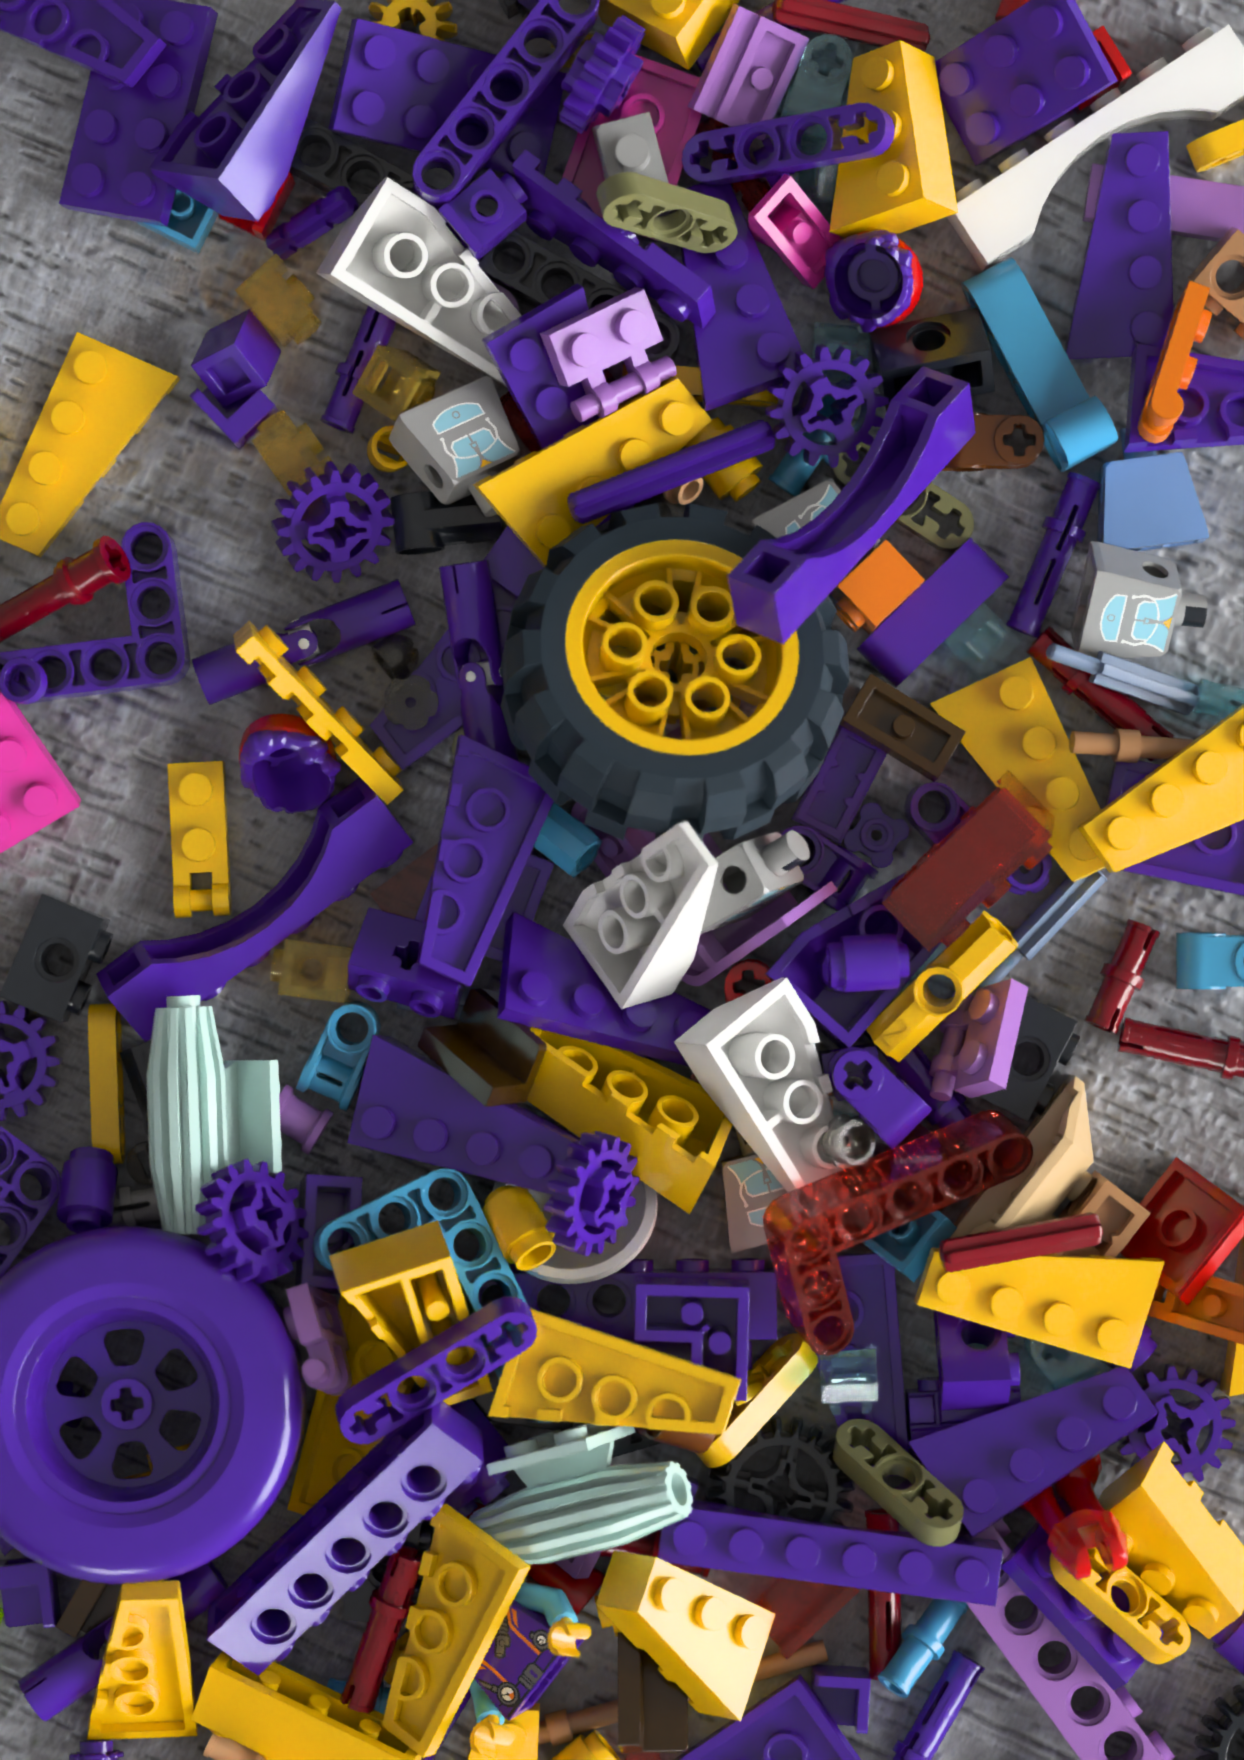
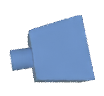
(1149, 502)

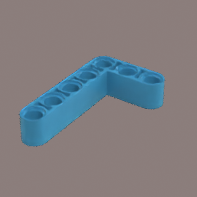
(417, 1210)

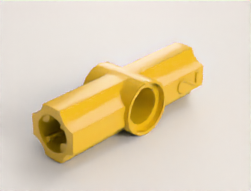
(965, 962)

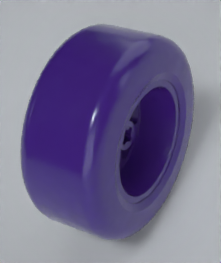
(246, 1392)

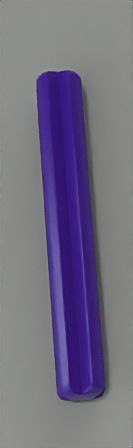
(671, 471)

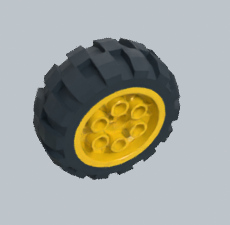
(612, 752)

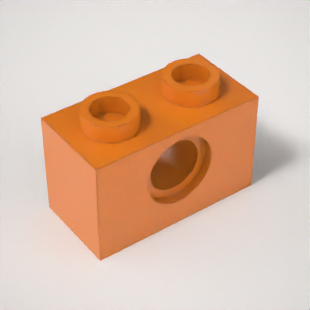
(875, 589)

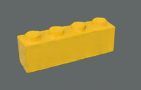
(290, 1716)

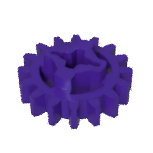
(602, 74)
(805, 415)
(326, 518)
(37, 1047)
(591, 1193)
(252, 1221)
(1197, 1416)

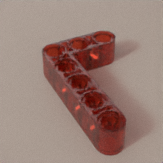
(871, 1201)

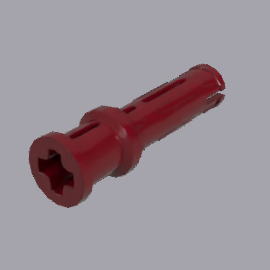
(71, 582)

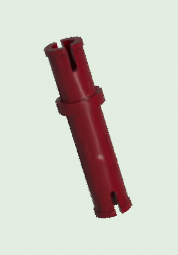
(1113, 707)
(1183, 1047)
(883, 1608)
(389, 1609)

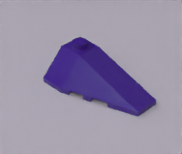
(248, 135)
(839, 1013)

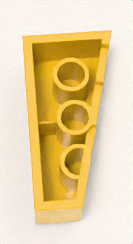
(660, 1113)

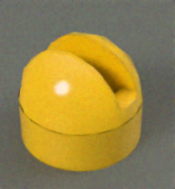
(378, 460)

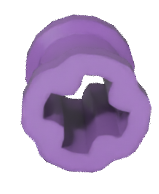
(301, 1120)

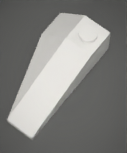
(419, 274)
(646, 917)
(767, 1079)

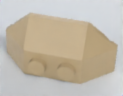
(1056, 1170)

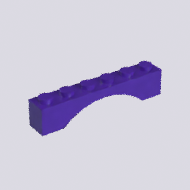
(793, 574)
(347, 844)
(832, 1554)

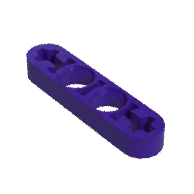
(787, 136)
(441, 1377)

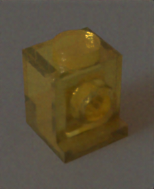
(280, 302)
(406, 387)
(289, 449)
(288, 970)

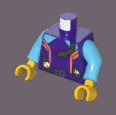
(522, 1662)

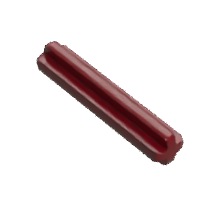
(850, 23)
(1020, 1242)

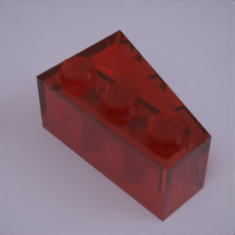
(972, 864)

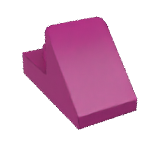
(794, 230)

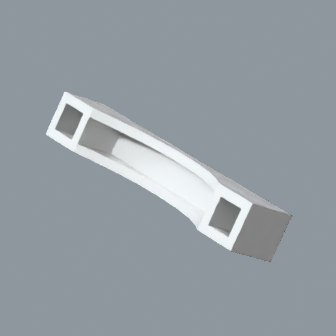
(1195, 86)

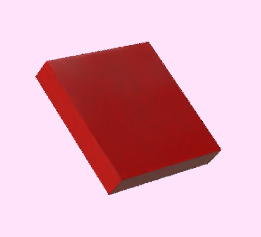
(1188, 1228)

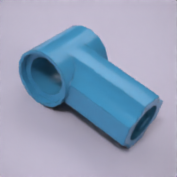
(567, 841)

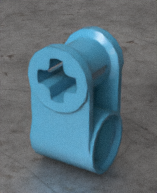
(1209, 960)
(339, 1057)

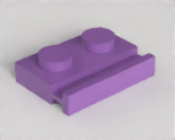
(748, 69)

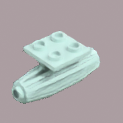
(203, 1110)
(579, 1499)

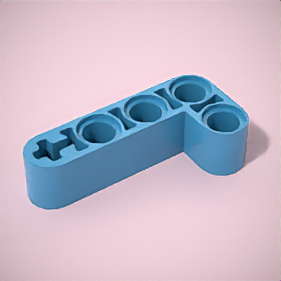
(1038, 366)

